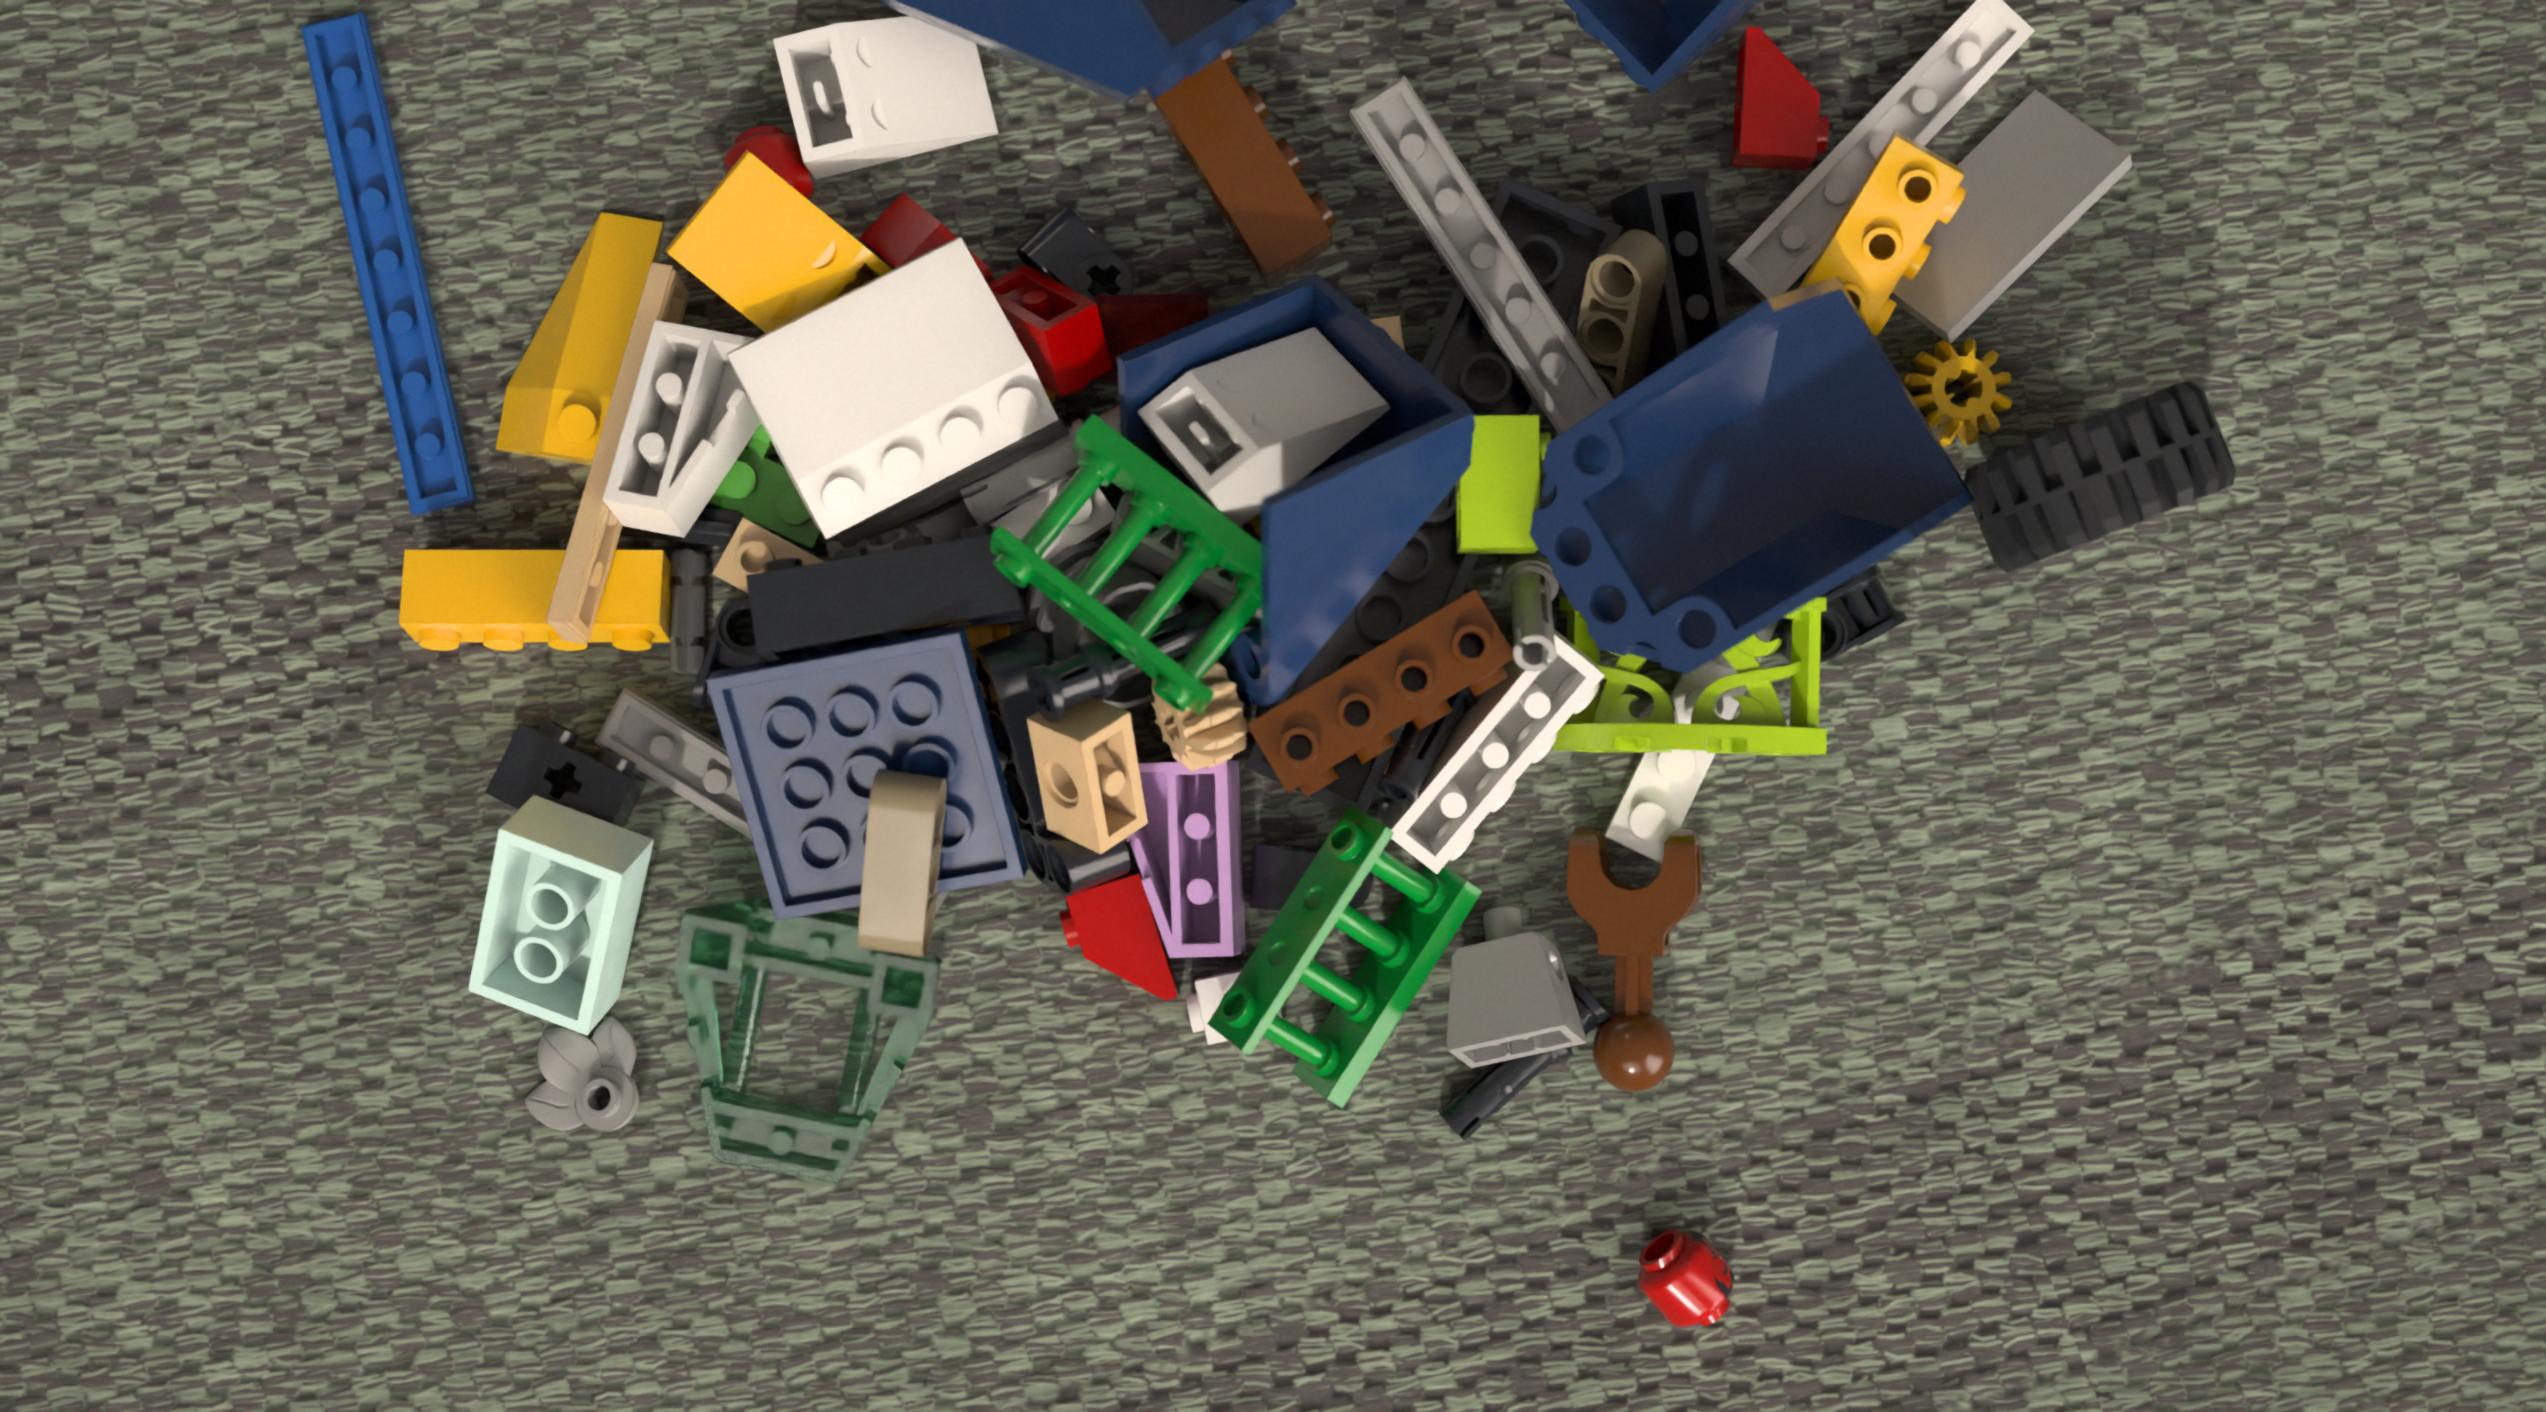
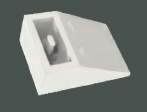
(881, 92)
(1261, 419)

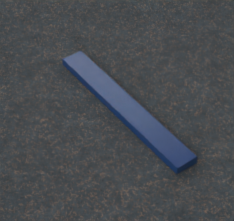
(389, 264)

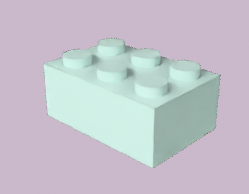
(559, 914)

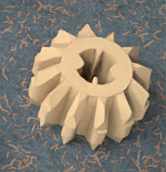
(1209, 737)

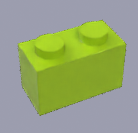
(1500, 486)

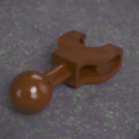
(1634, 925)

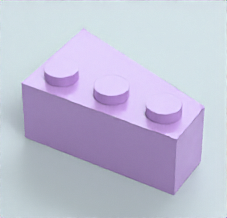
(1193, 857)

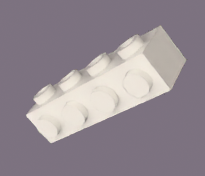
(1490, 751)

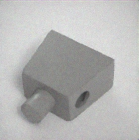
(1509, 995)

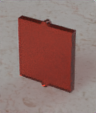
(1140, 319)

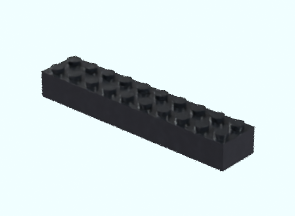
(1428, 573)

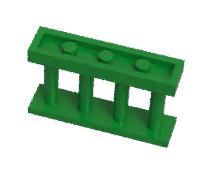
(1155, 500)
(1384, 982)

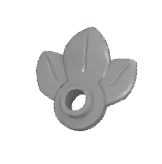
(578, 1071)

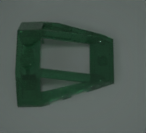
(741, 945)

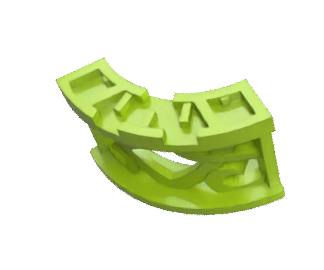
(1758, 730)

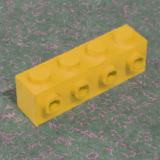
(1886, 226)
(508, 593)

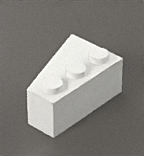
(680, 430)

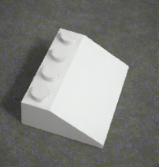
(892, 387)

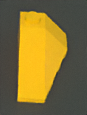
(573, 362)

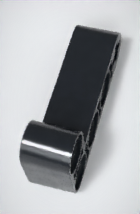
(1007, 699)

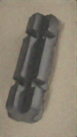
(688, 610)

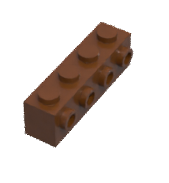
(1246, 169)
(1381, 692)

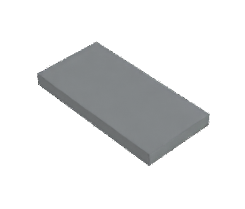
(2020, 198)

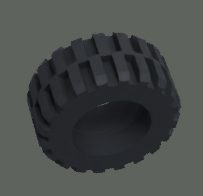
(2100, 475)

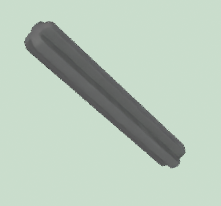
(950, 487)

